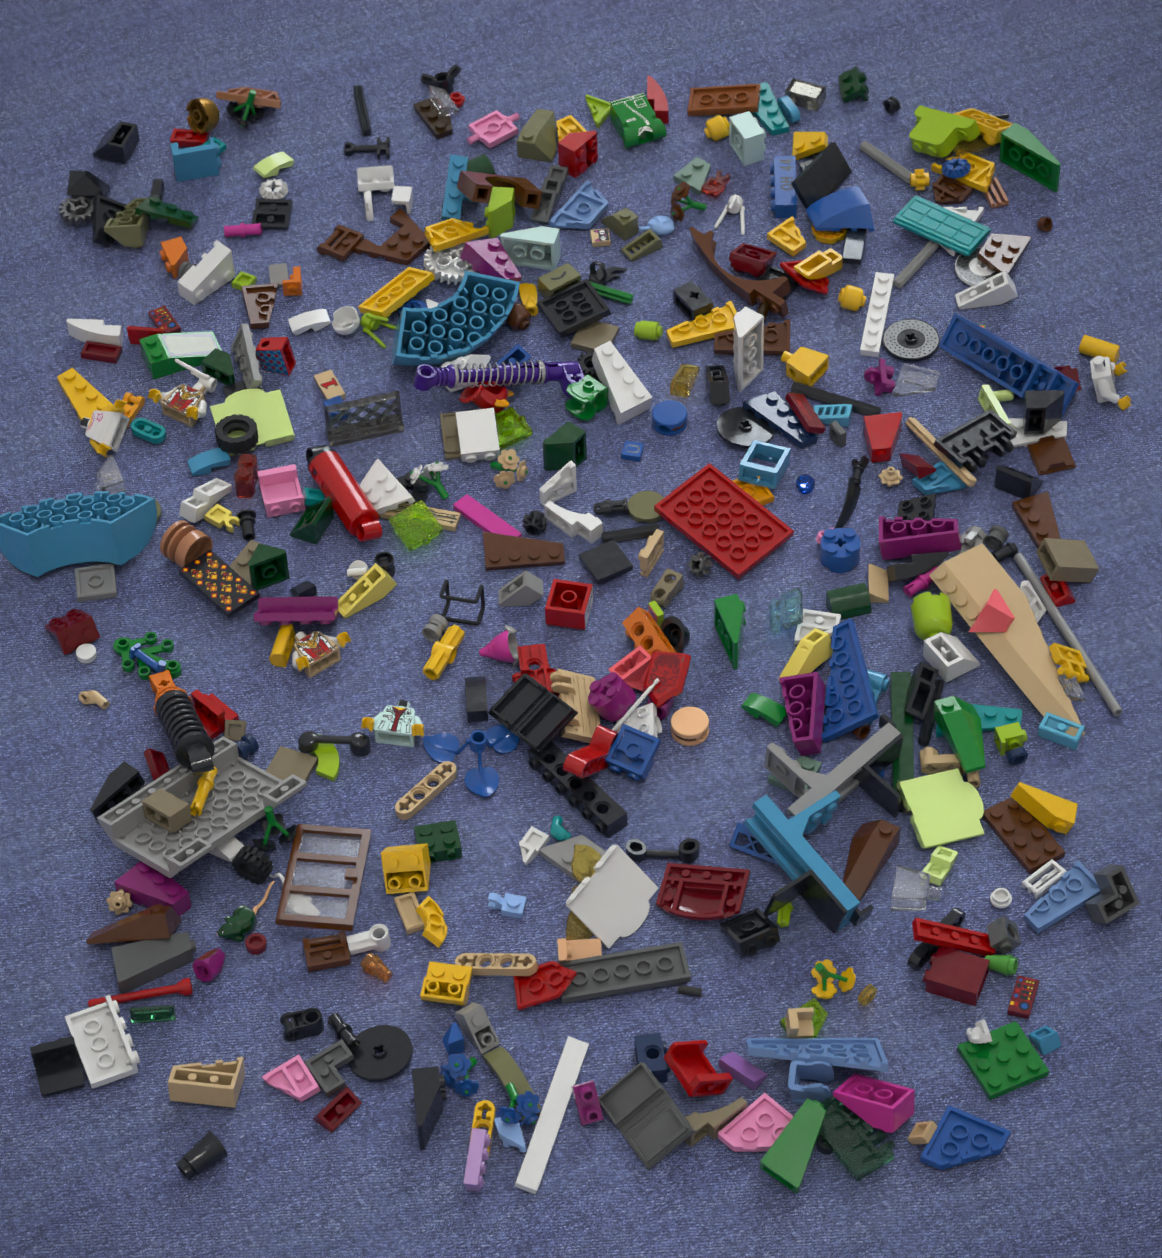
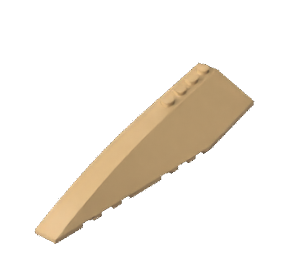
(1021, 649)

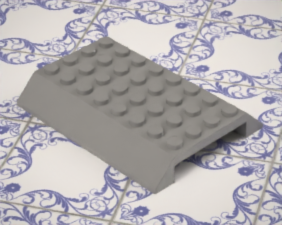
(232, 805)

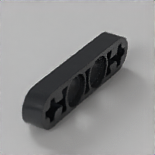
(924, 951)

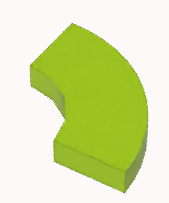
(328, 761)

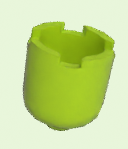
(931, 615)

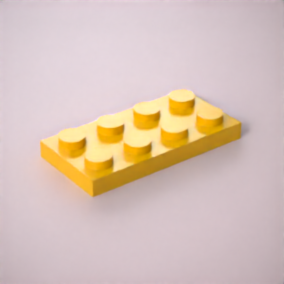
(397, 292)

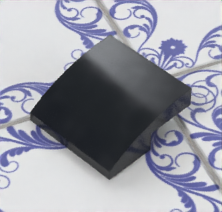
(273, 213)

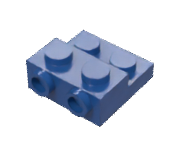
(633, 753)

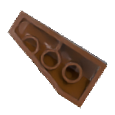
(868, 854)
(151, 923)

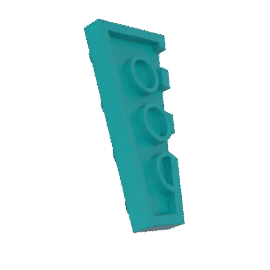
(770, 112)
(993, 717)

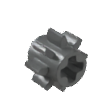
(700, 564)

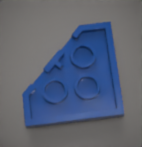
(963, 1139)

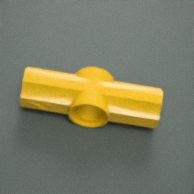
(443, 652)

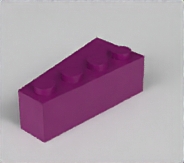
(909, 537)

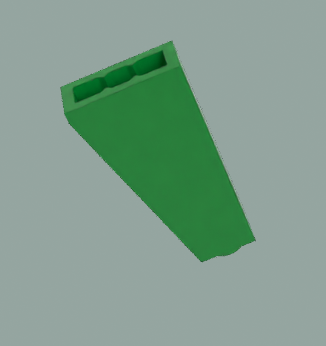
(792, 1150)

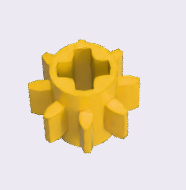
(919, 179)

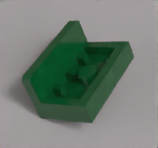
(853, 85)

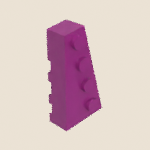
(805, 709)

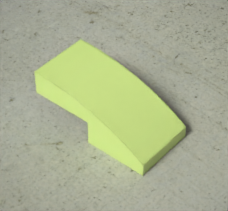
(270, 166)
(940, 864)

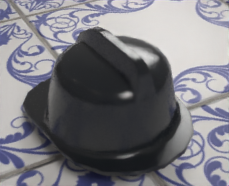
(676, 633)

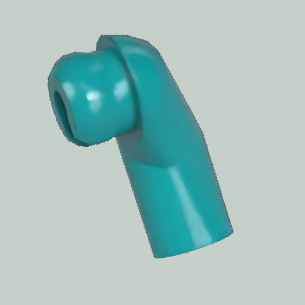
(557, 830)

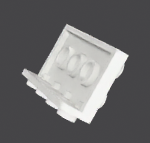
(103, 1043)

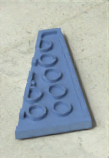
(842, 1052)

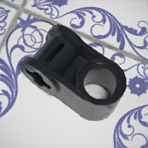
(302, 1024)

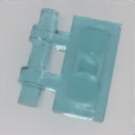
(790, 608)

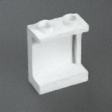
(477, 435)

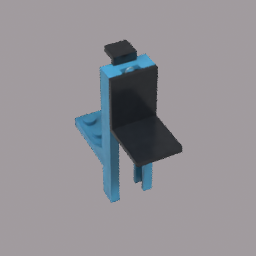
(809, 872)

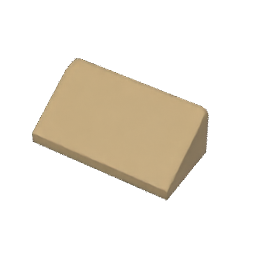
(877, 584)

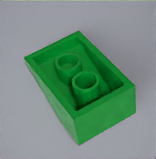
(729, 625)

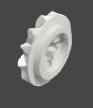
(280, 191)

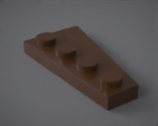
(775, 339)
(1037, 517)
(519, 552)

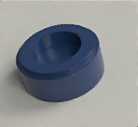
(1017, 756)

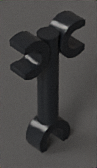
(380, 148)

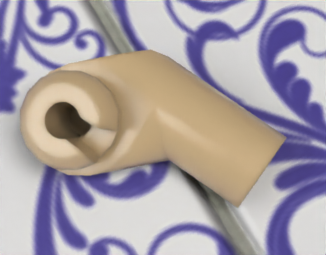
(93, 697)

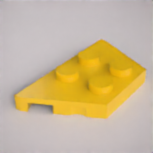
(979, 175)
(452, 233)

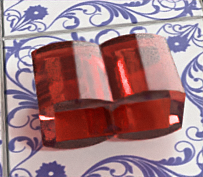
(246, 476)

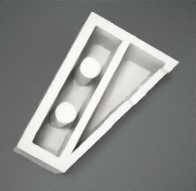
(209, 275)

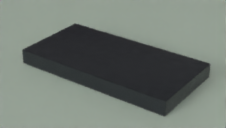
(821, 175)

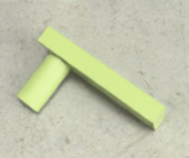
(990, 400)

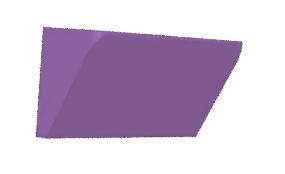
(742, 1070)

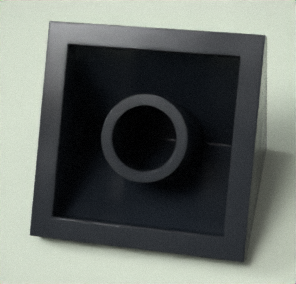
(1016, 482)

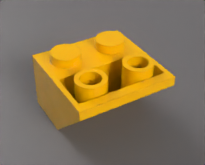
(406, 868)

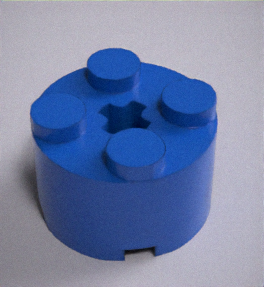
(840, 549)

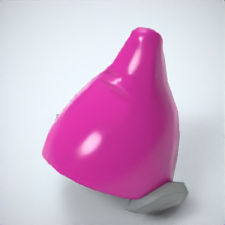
(503, 647)

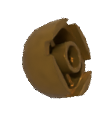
(202, 115)

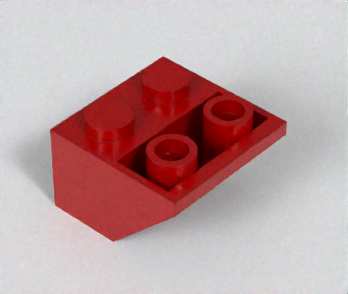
(578, 152)

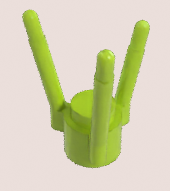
(372, 322)

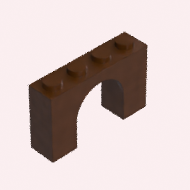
(479, 188)

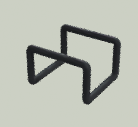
(480, 594)

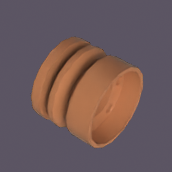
(184, 543)

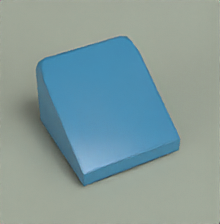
(1045, 1039)

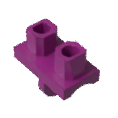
(880, 377)
(587, 1102)

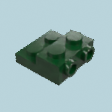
(442, 840)

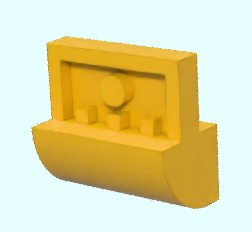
(446, 983)

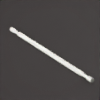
(635, 705)

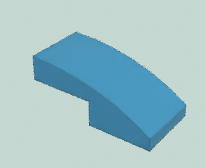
(203, 462)

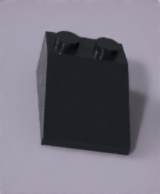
(428, 1095)

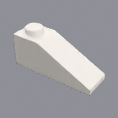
(989, 292)

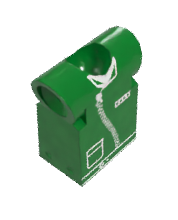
(636, 120)

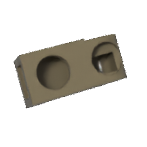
(667, 588)

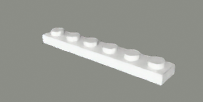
(877, 314)

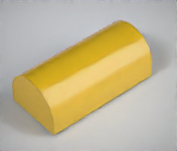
(1095, 347)
(283, 646)

